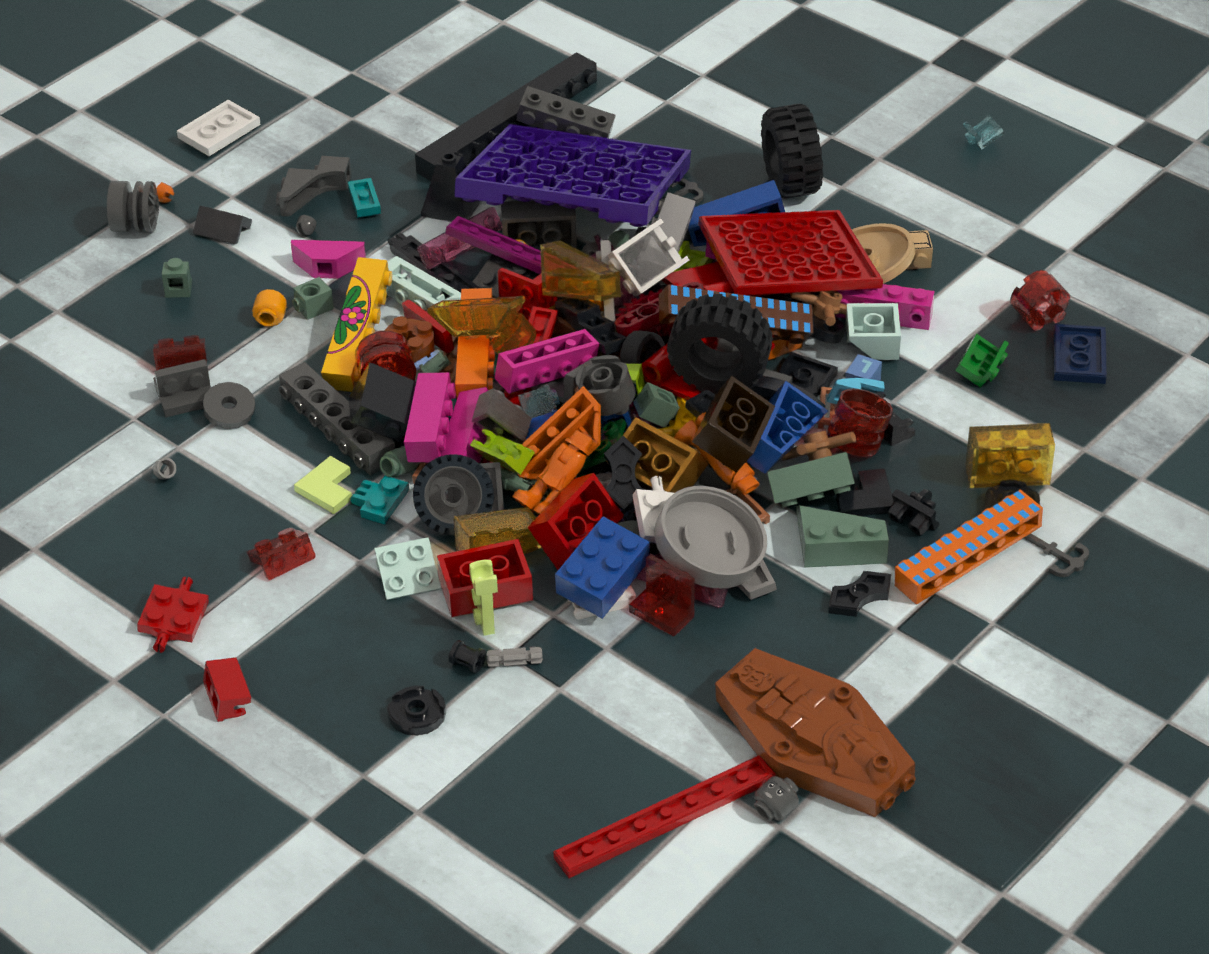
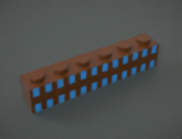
(786, 319)

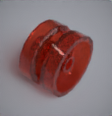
(388, 351)

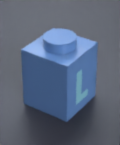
(864, 368)

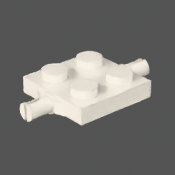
(648, 507)

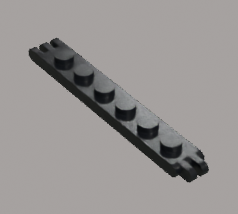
(407, 250)

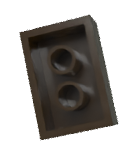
(733, 424)

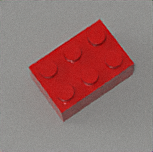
(572, 517)
(508, 565)

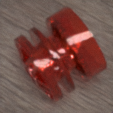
(865, 416)

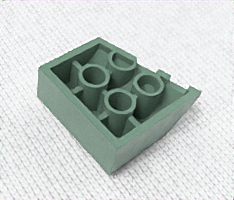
(811, 479)
(840, 538)

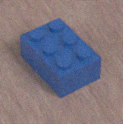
(602, 567)

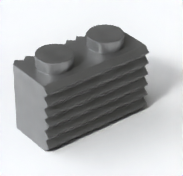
(501, 416)

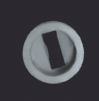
(169, 470)

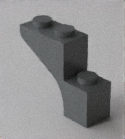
(305, 184)

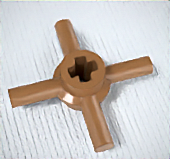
(825, 304)
(819, 445)

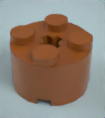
(418, 333)

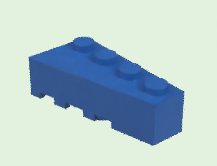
(758, 199)
(791, 420)

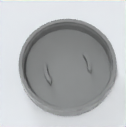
(711, 536)

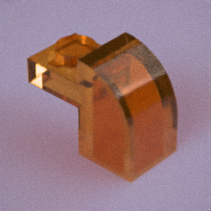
(517, 335)

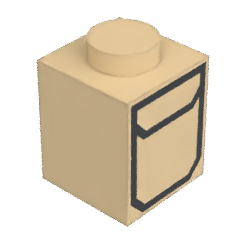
(923, 250)

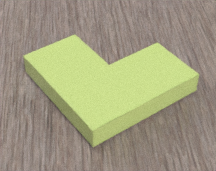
(321, 485)

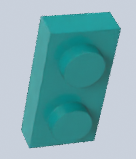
(364, 197)

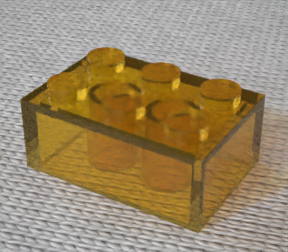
(1010, 453)

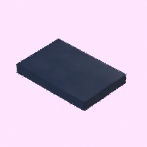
(1080, 353)

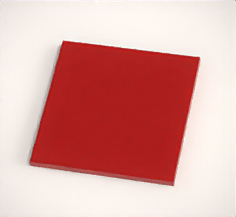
(789, 252)

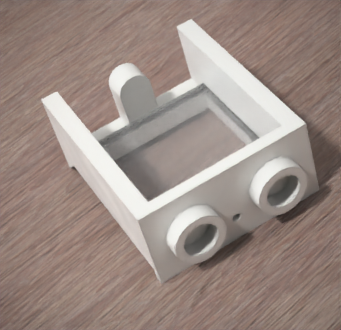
(646, 259)

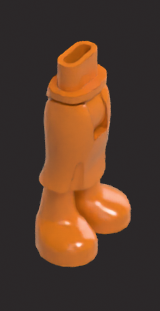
(558, 473)
(742, 480)

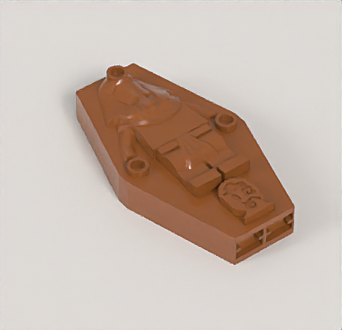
(815, 732)

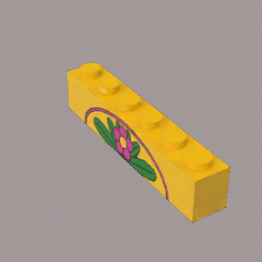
(356, 321)

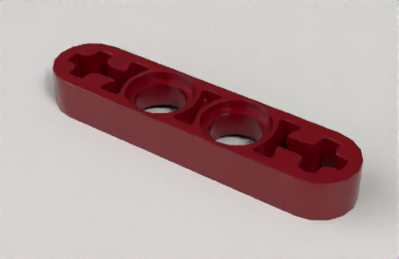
(644, 316)

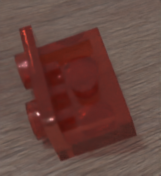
(171, 353)
(282, 553)

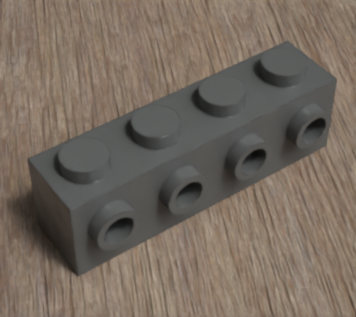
(563, 115)

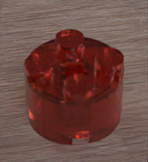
(1040, 299)

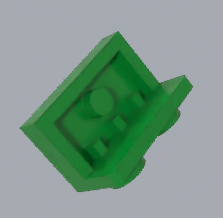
(981, 360)

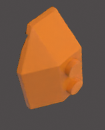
(579, 413)

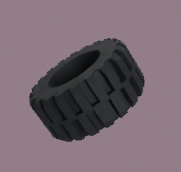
(792, 150)
(722, 319)

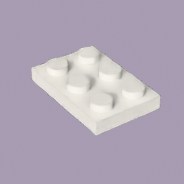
(218, 127)

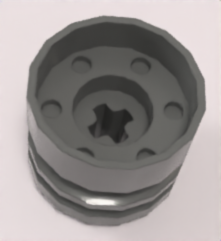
(136, 206)

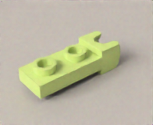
(484, 585)

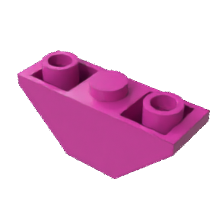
(327, 258)

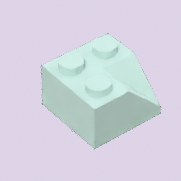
(874, 329)

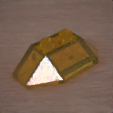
(477, 316)

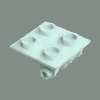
(407, 568)

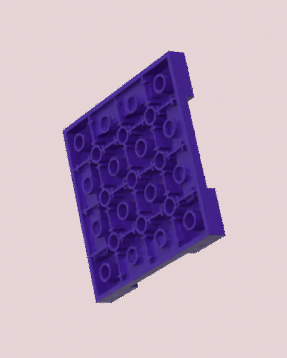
(574, 171)

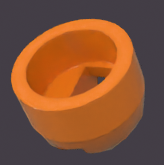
(164, 192)

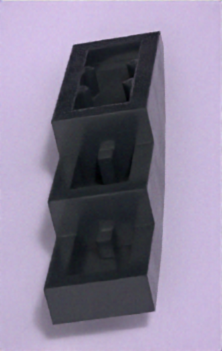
(587, 315)

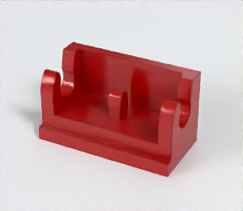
(226, 687)

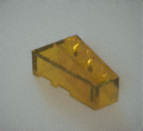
(576, 274)
(495, 527)

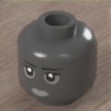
(776, 798)

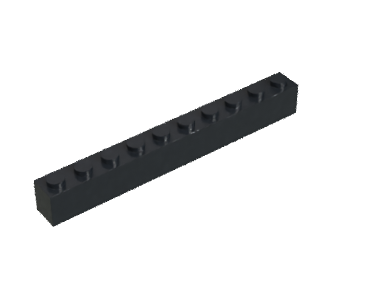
(476, 134)

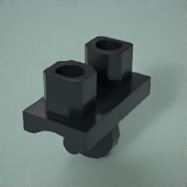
(916, 506)

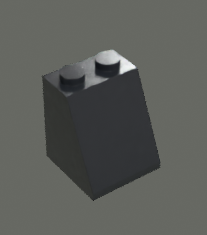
(382, 402)

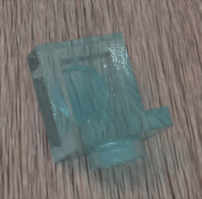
(983, 133)
(539, 401)

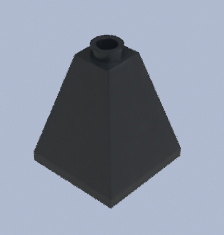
(440, 198)

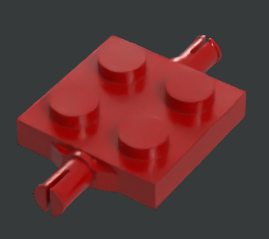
(172, 613)

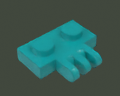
(380, 499)

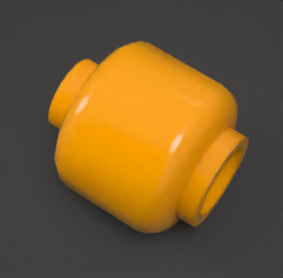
(269, 307)

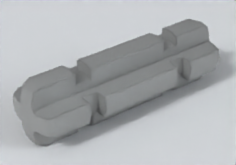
(514, 656)

